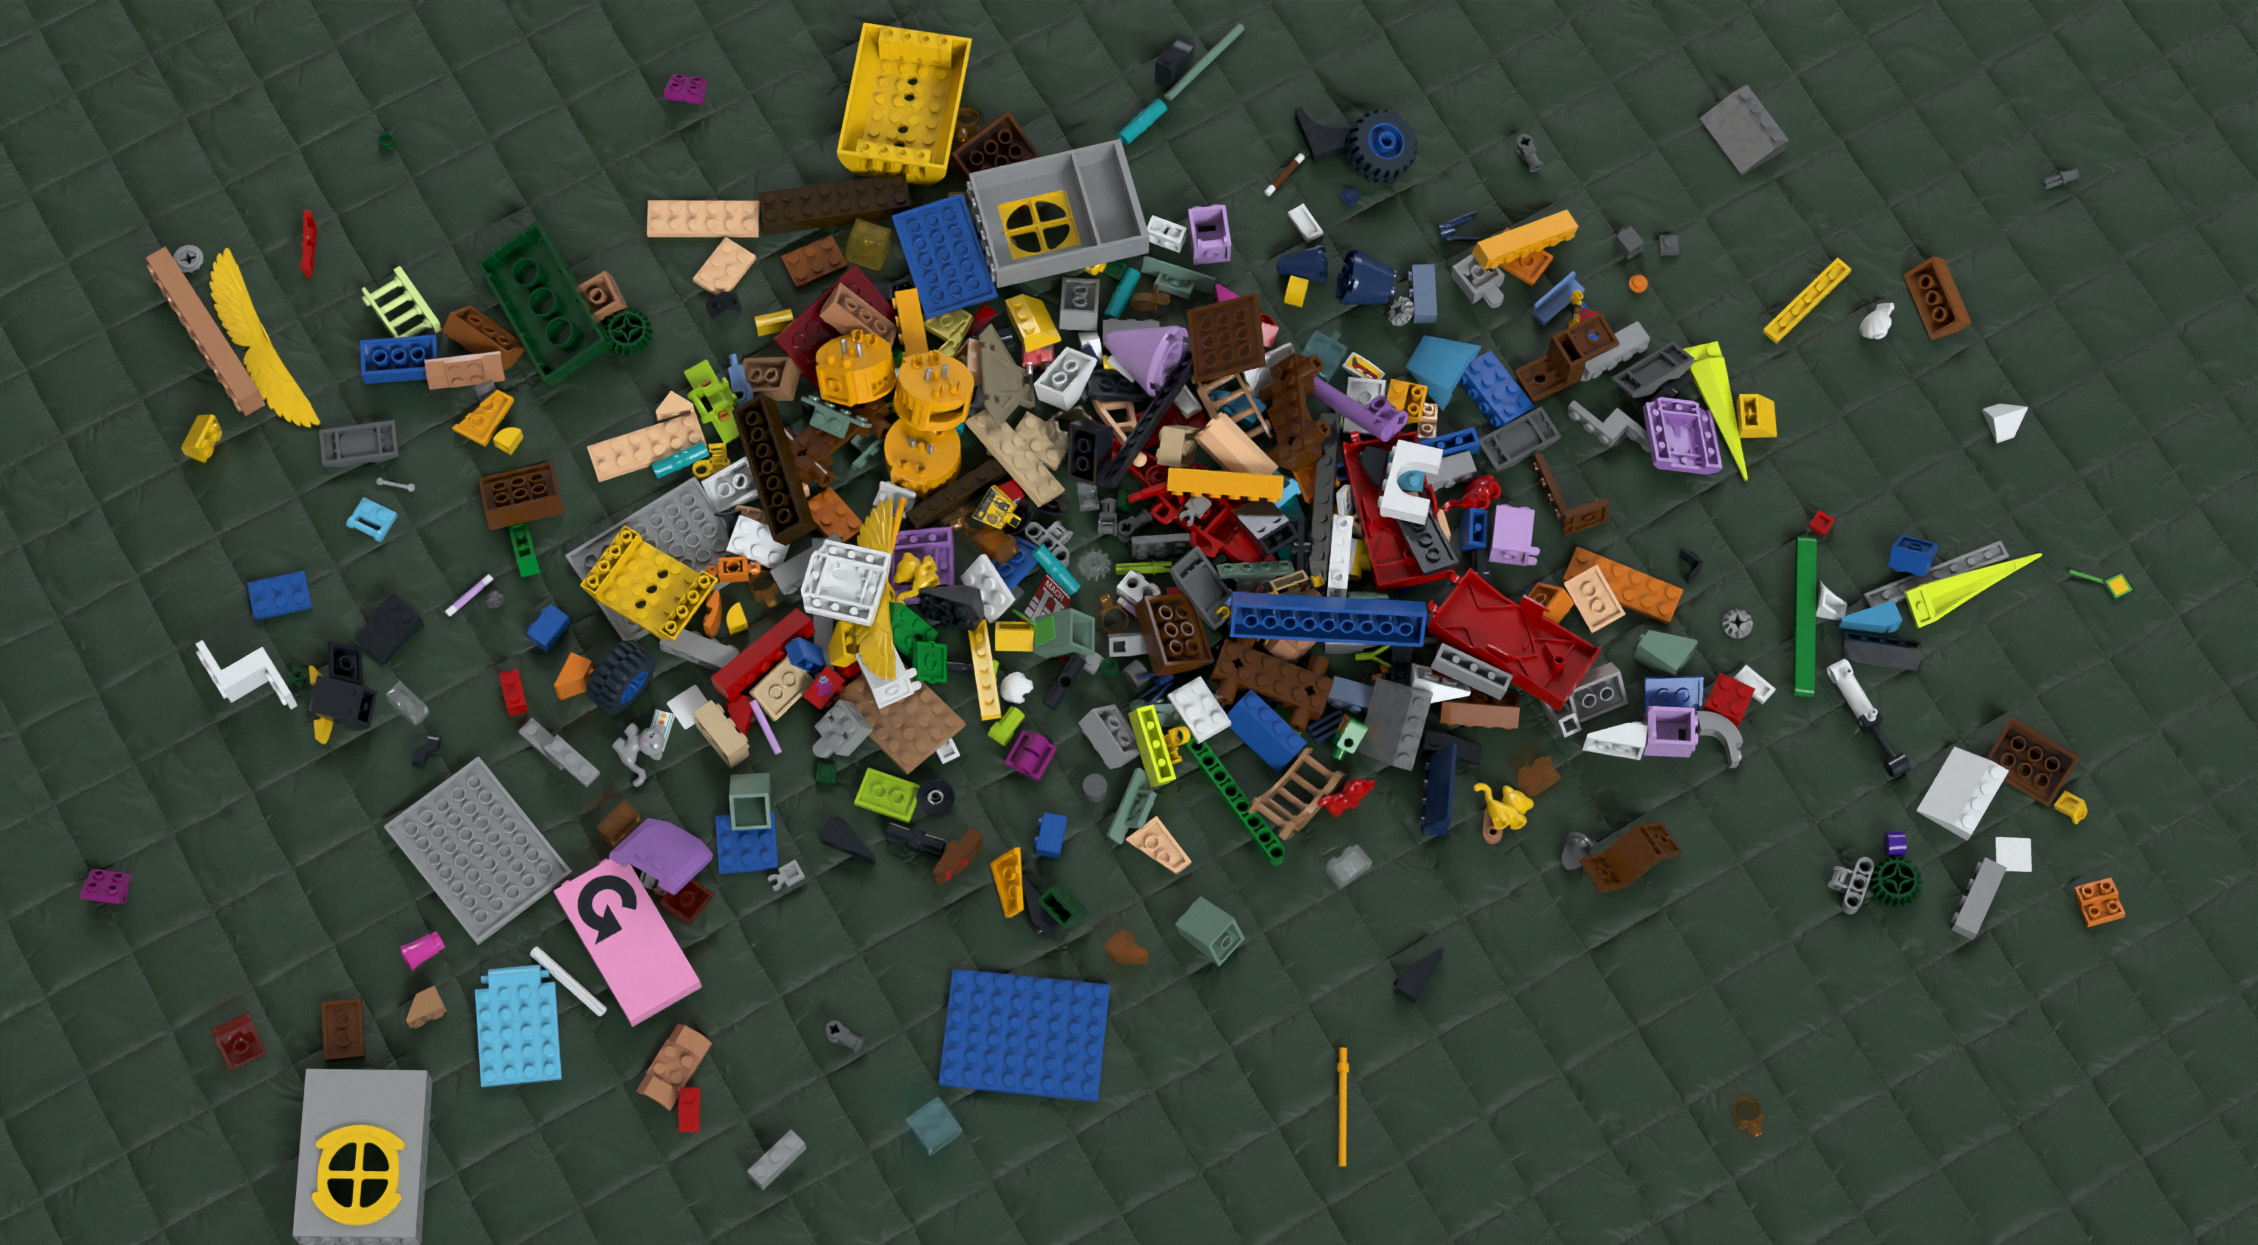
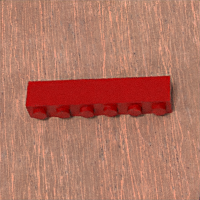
(761, 655)

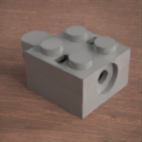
(1478, 282)
(841, 730)

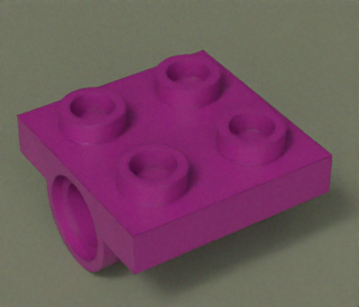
(686, 88)
(1031, 755)
(106, 886)

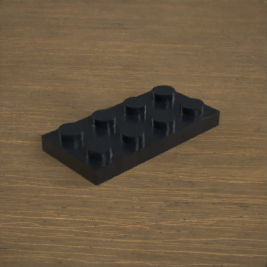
(1428, 545)

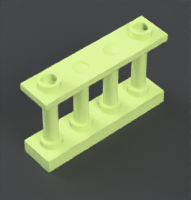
(409, 294)

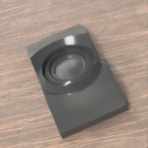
(1654, 370)
(1519, 439)
(358, 444)
(1202, 586)

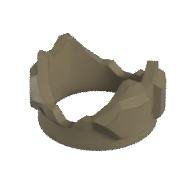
(1061, 438)

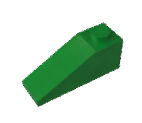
(524, 549)

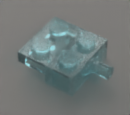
(1329, 350)

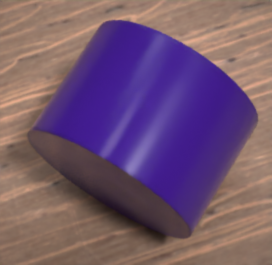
(1895, 843)

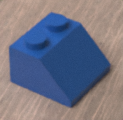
(1912, 555)

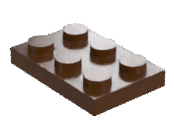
(343, 1029)

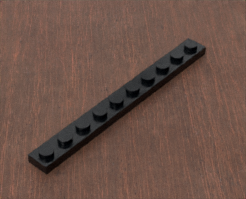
(1148, 422)
(1324, 503)

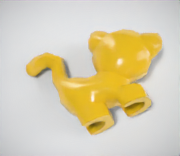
(912, 570)
(1510, 810)

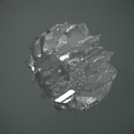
(1097, 570)

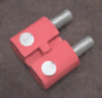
(1040, 357)

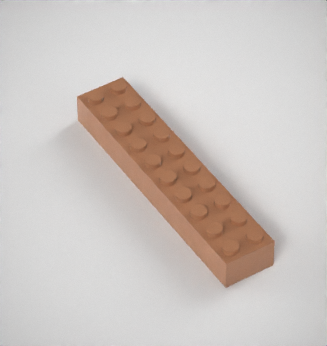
(204, 332)

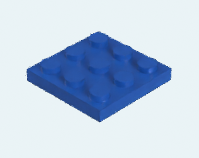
(745, 849)

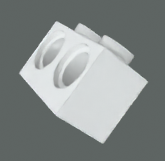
(1166, 234)
(1135, 594)

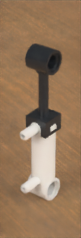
(1868, 717)

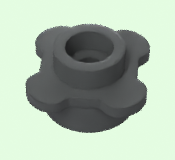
(494, 599)

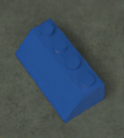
(397, 358)
(1265, 731)

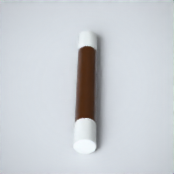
(1285, 173)

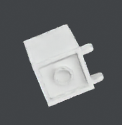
(890, 691)

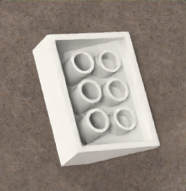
(1962, 792)

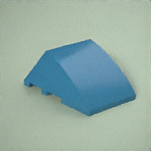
(1440, 366)

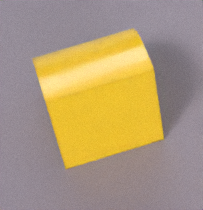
(1296, 291)
(508, 439)
(736, 619)

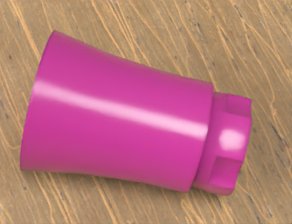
(421, 949)

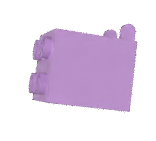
(1209, 245)
(1513, 536)
(1664, 729)

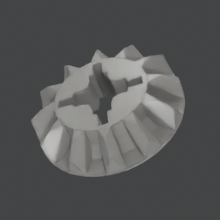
(181, 255)
(1397, 318)
(1732, 629)

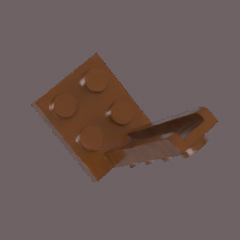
(1575, 519)

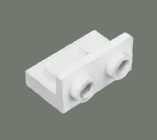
(889, 489)

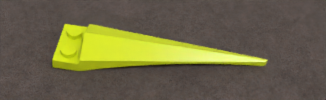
(1713, 384)
(1937, 598)

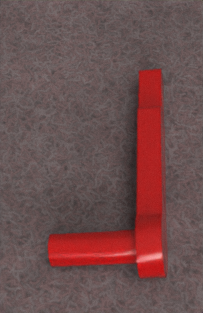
(1151, 491)

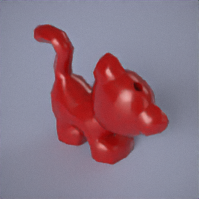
(1477, 494)
(1348, 798)

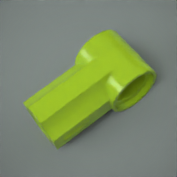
(1004, 729)

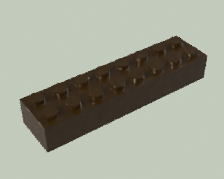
(834, 204)
(773, 469)

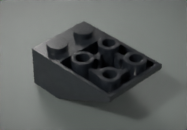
(1265, 526)
(953, 606)
(343, 703)

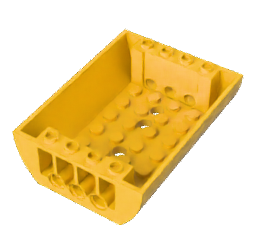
(877, 104)

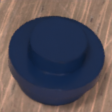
(1349, 196)

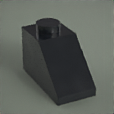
(1373, 465)

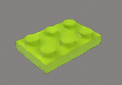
(887, 795)

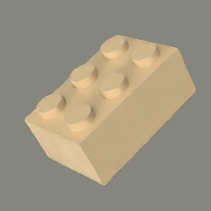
(1177, 446)
(721, 733)

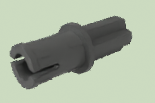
(2061, 178)

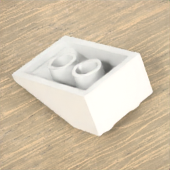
(1065, 379)
(731, 486)
(1441, 687)
(1621, 740)

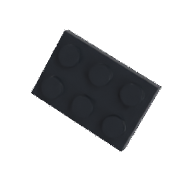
(1113, 386)

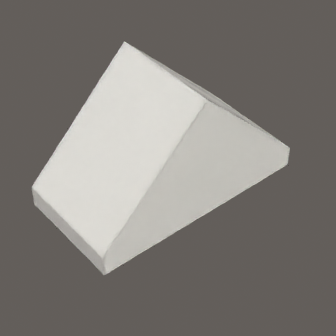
(1091, 338)

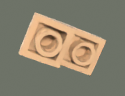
(1427, 426)

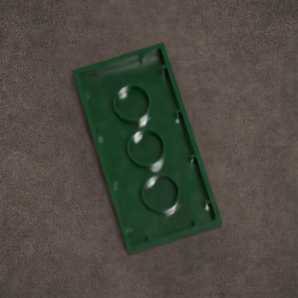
(544, 303)

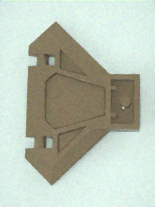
(1002, 379)

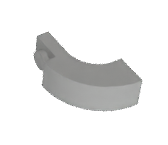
(1564, 721)
(1725, 731)

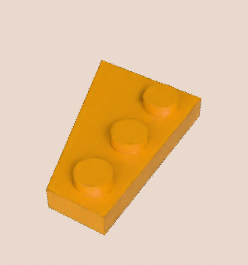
(484, 421)
(1008, 880)

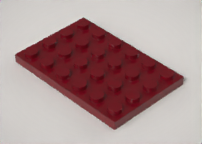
(810, 332)

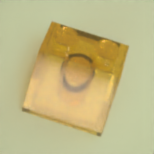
(868, 244)

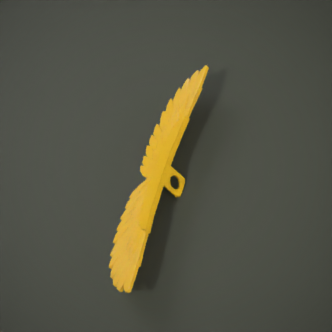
(261, 359)
(877, 640)

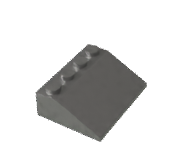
(1744, 130)
(1395, 723)

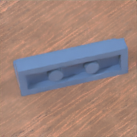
(1556, 299)

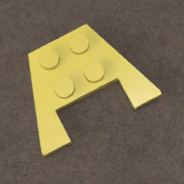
(950, 328)

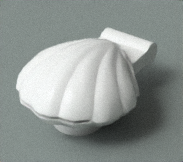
(1877, 322)

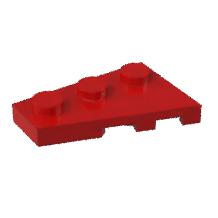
(308, 244)

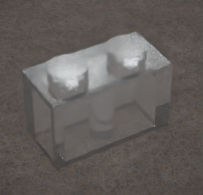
(407, 703)
(1348, 866)

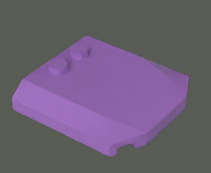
(1682, 436)
(921, 543)
(663, 853)

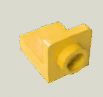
(2071, 806)

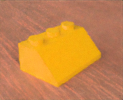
(1031, 322)

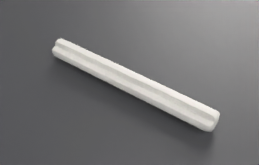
(568, 981)

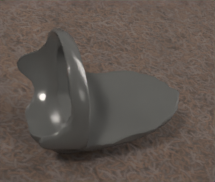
(1575, 849)

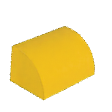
(773, 322)
(1014, 636)

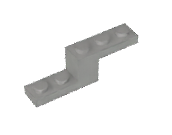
(1611, 428)
(559, 752)

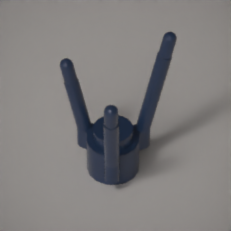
(1447, 228)
(1160, 681)

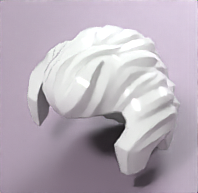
(1014, 687)

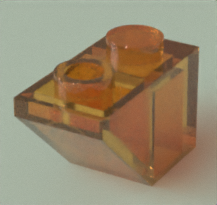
(1125, 950)

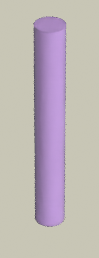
(765, 726)

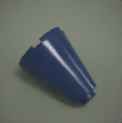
(1305, 264)

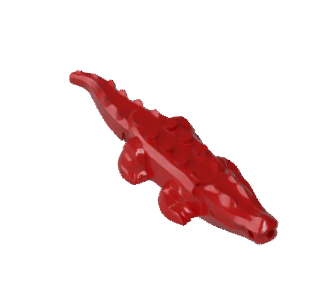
(1217, 527)

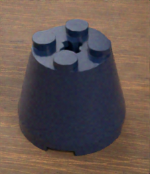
(1364, 280)

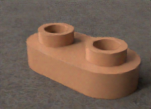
(1487, 826)

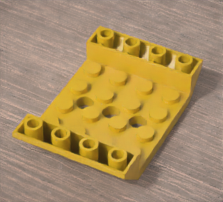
(633, 566)

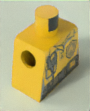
(997, 509)

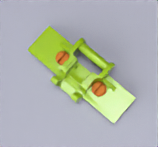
(720, 397)

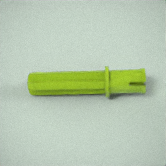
(1143, 567)

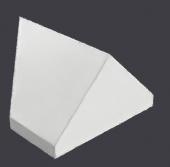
(2004, 420)
(1829, 605)

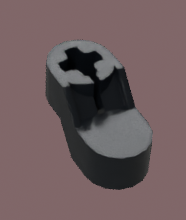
(428, 750)

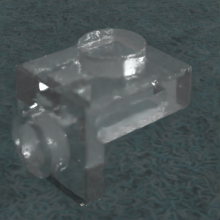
(1087, 497)

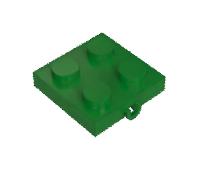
(930, 662)

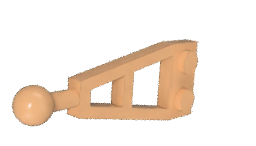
(1101, 408)

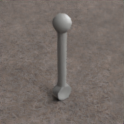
(410, 487)

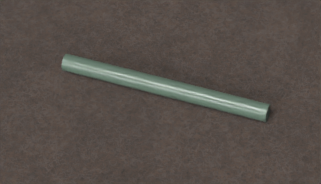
(1204, 62)

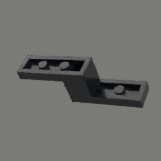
(1400, 664)

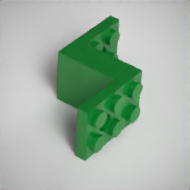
(905, 626)

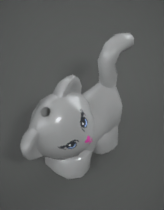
(649, 742)

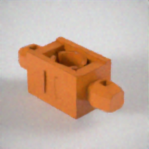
(729, 562)

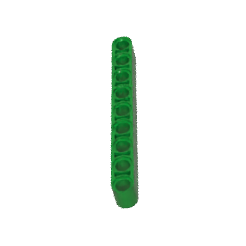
(1804, 616)
(1233, 802)

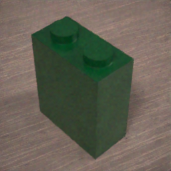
(1063, 906)

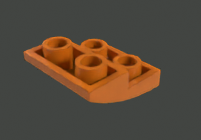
(713, 617)
(2099, 902)

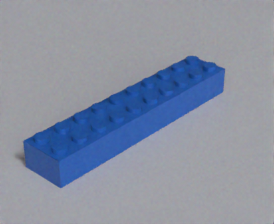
(1327, 619)

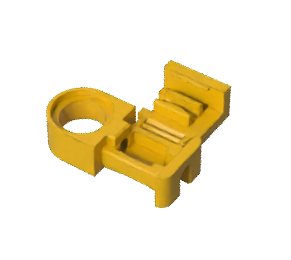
(719, 455)
(1173, 740)

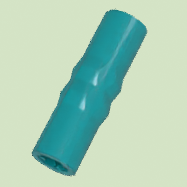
(1142, 121)
(1122, 294)
(680, 459)
(1055, 569)

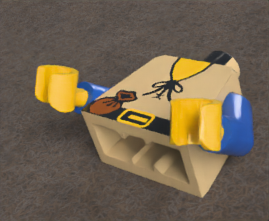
(1295, 583)

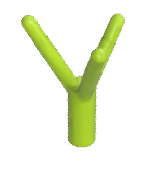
(1371, 655)

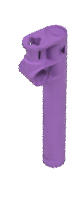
(1376, 417)

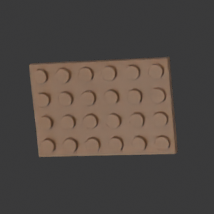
(907, 728)

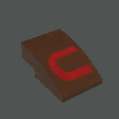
(958, 856)

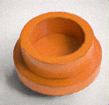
(1638, 283)

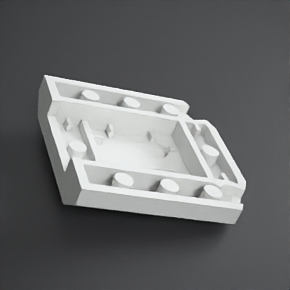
(845, 582)

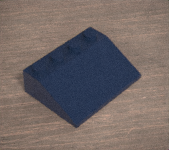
(1439, 791)

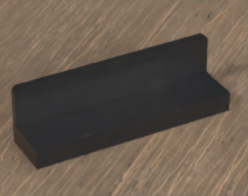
(1881, 651)

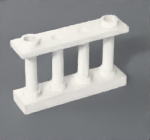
(1340, 556)

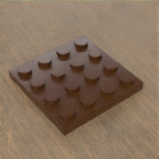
(1226, 338)

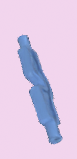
(738, 381)

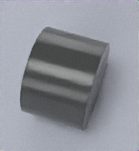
(1134, 670)
(1094, 787)

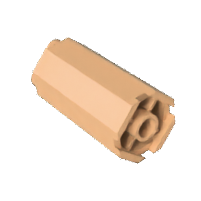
(1233, 448)

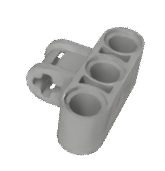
(1054, 535)
(1846, 881)

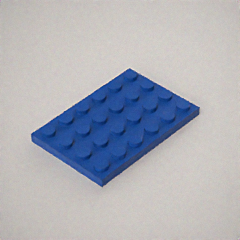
(944, 256)

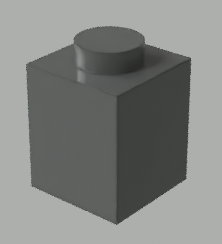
(1629, 242)

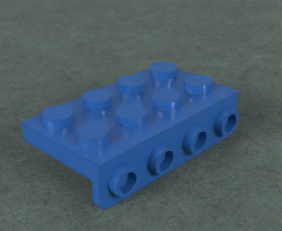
(1495, 391)

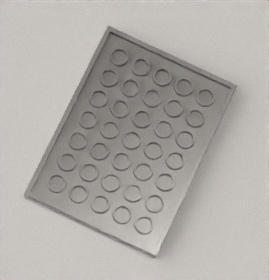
(676, 524)
(478, 850)

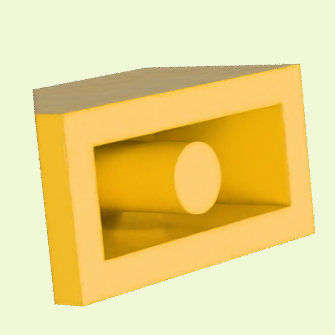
(843, 644)

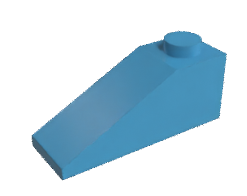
(1238, 405)
(1874, 619)

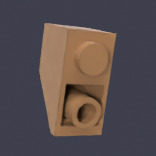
(425, 1006)

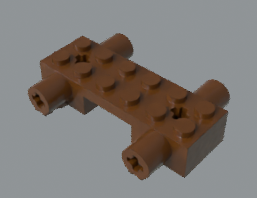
(1296, 435)
(814, 446)
(1273, 679)

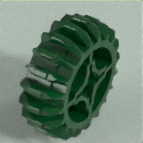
(643, 332)
(1912, 879)

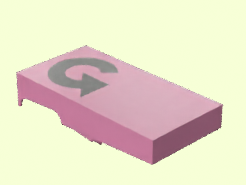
(627, 939)

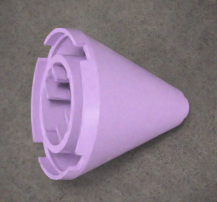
(1148, 353)

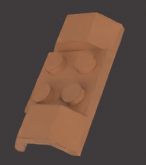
(464, 370)
(1290, 650)
(674, 1066)

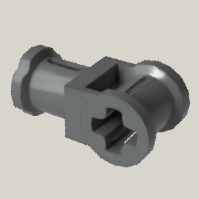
(1527, 152)
(1107, 520)
(1133, 525)
(844, 1036)

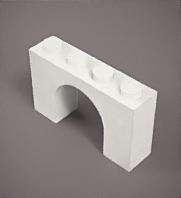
(1408, 457)

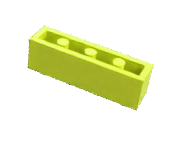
(1152, 746)

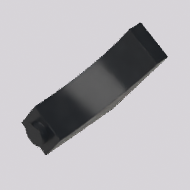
(1172, 62)
(1320, 140)

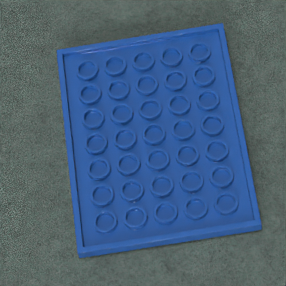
(1024, 1035)

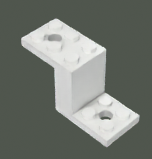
(245, 675)

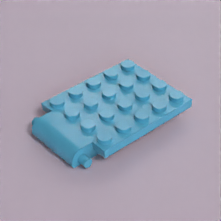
(517, 1027)

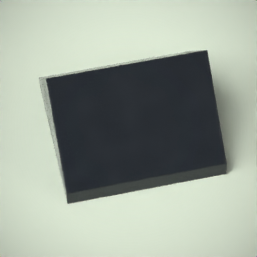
(345, 662)

